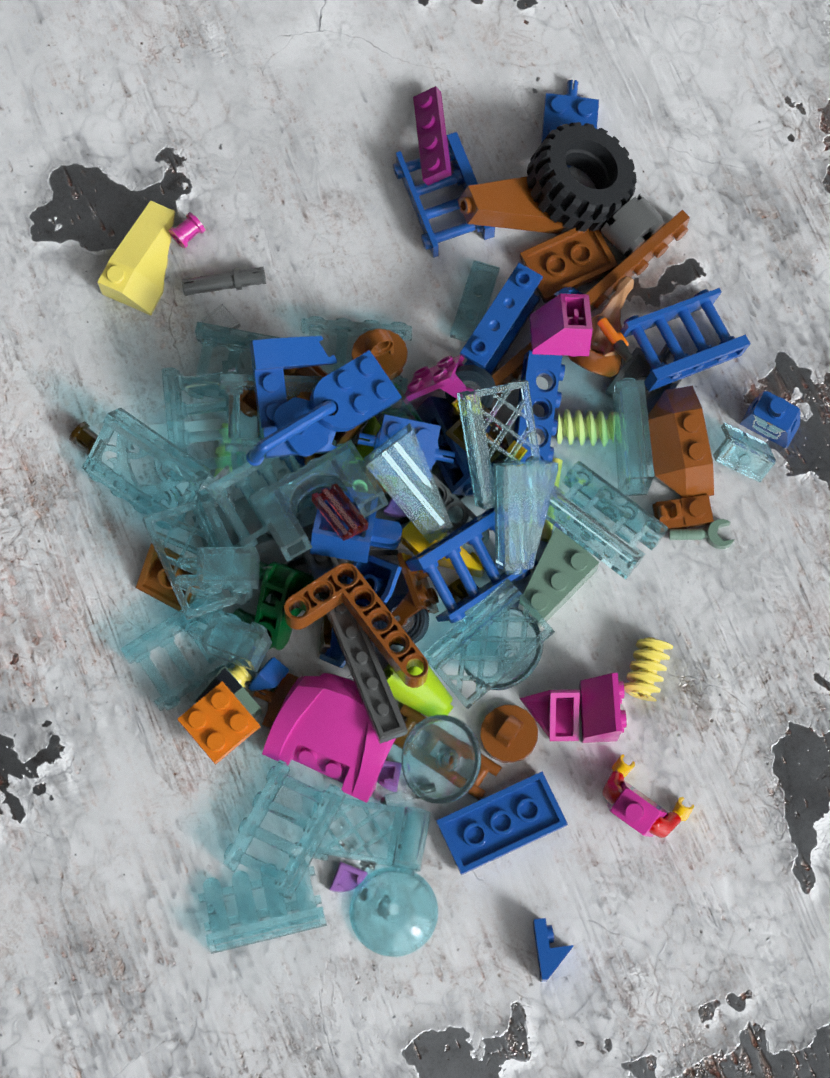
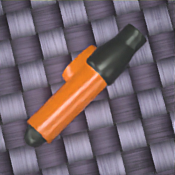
(616, 339)

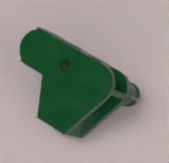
(280, 582)

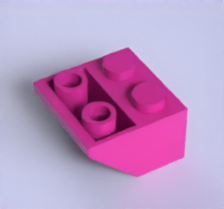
(562, 326)
(600, 708)

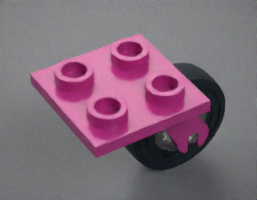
(452, 378)

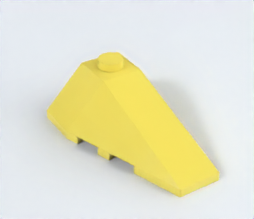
(139, 263)

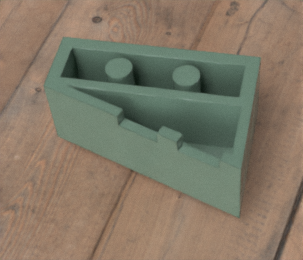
(558, 575)

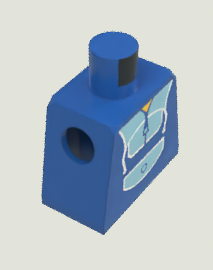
(772, 418)

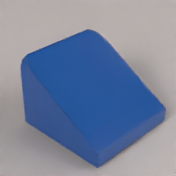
(269, 675)

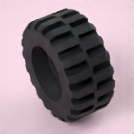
(595, 155)

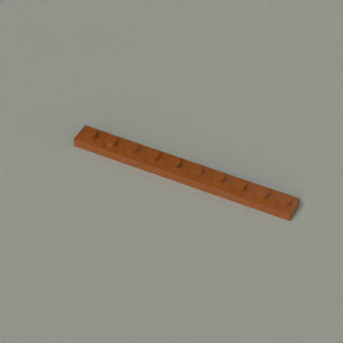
(599, 294)

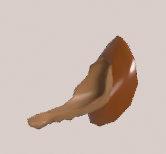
(602, 357)

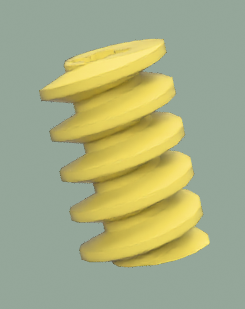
(645, 668)

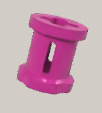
(187, 230)

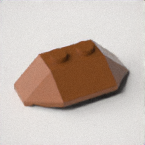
(681, 443)

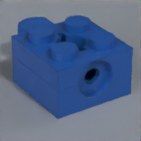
(379, 534)

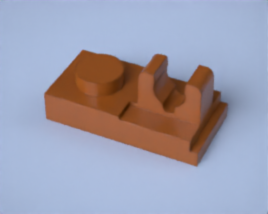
(684, 512)

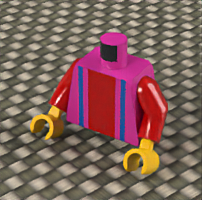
(638, 809)

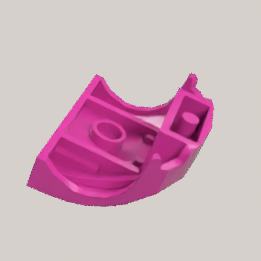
(330, 733)

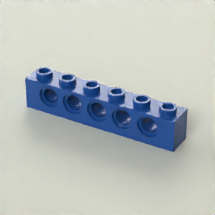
(553, 371)

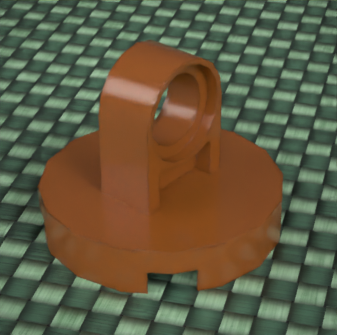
(386, 348)
(509, 734)

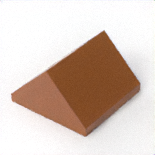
(155, 581)

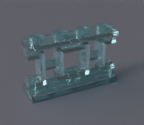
(595, 534)

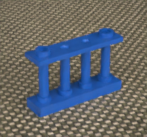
(461, 174)
(503, 320)
(683, 364)
(449, 548)

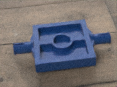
(568, 109)
(426, 433)

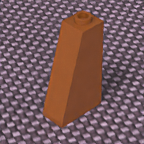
(505, 206)

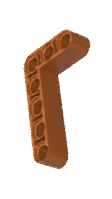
(365, 616)

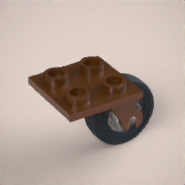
(413, 608)

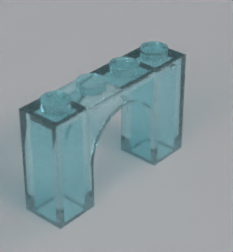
(280, 501)

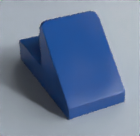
(547, 957)

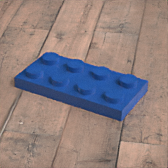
(501, 823)

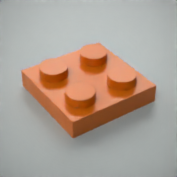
(218, 722)

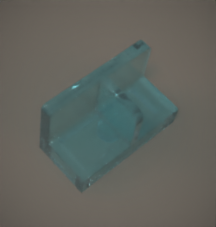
(744, 453)

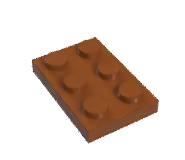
(569, 261)

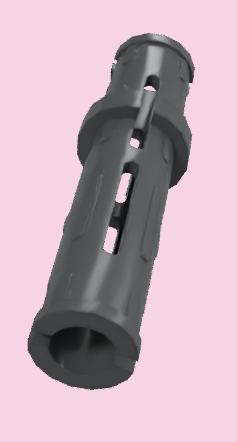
(229, 280)

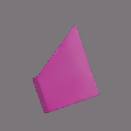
(556, 713)

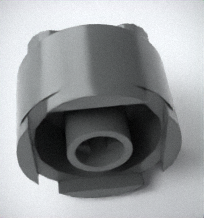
(632, 225)

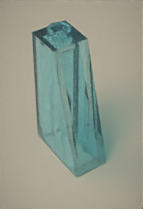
(632, 438)
(407, 478)
(521, 508)

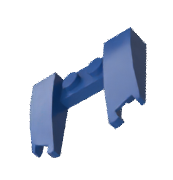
(268, 361)

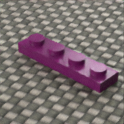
(432, 136)

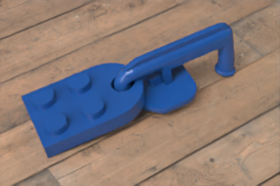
(351, 391)

